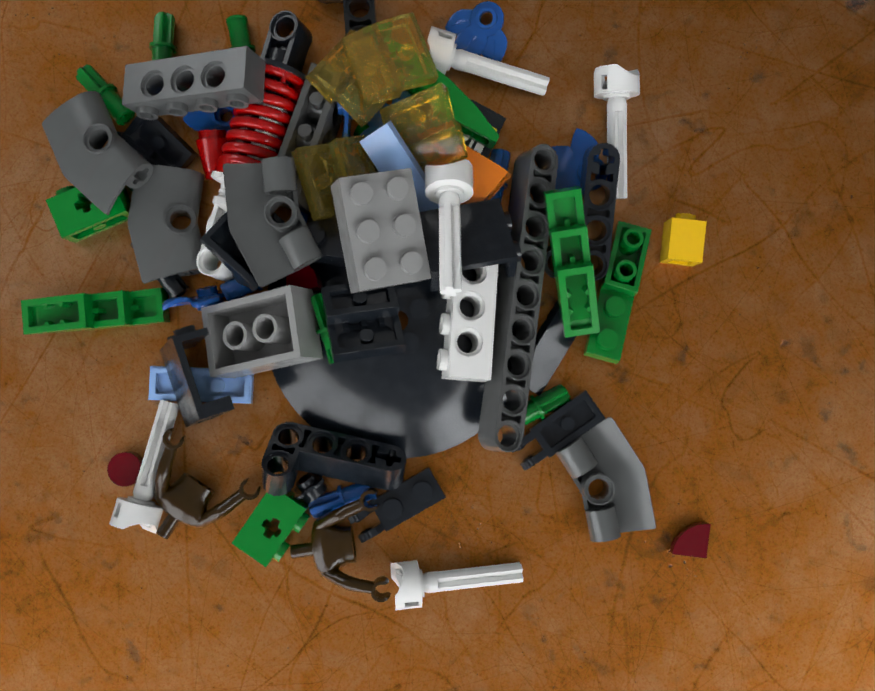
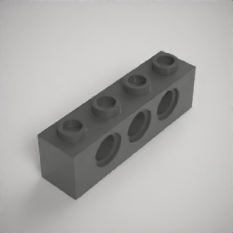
(194, 83)
(311, 124)

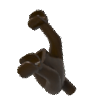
(188, 497)
(335, 547)

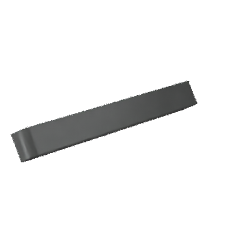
(524, 315)

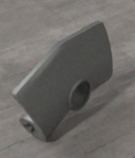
(77, 139)
(252, 198)
(153, 207)
(625, 495)

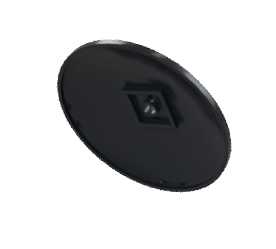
(392, 395)

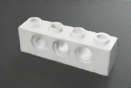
(476, 364)

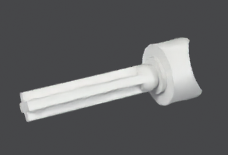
(446, 55)
(616, 90)
(449, 187)
(139, 507)
(414, 583)

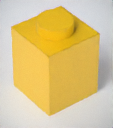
(683, 240)

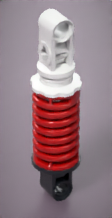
(261, 127)

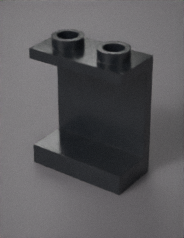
(484, 238)
(182, 379)

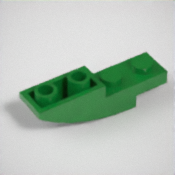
(617, 291)

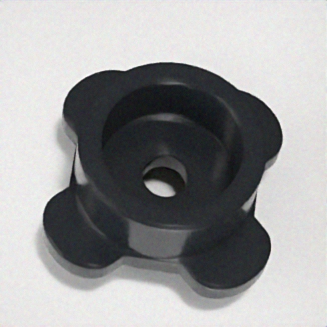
(309, 487)

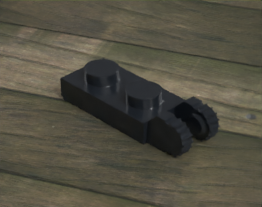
(561, 428)
(401, 503)

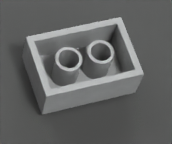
(380, 230)
(261, 332)

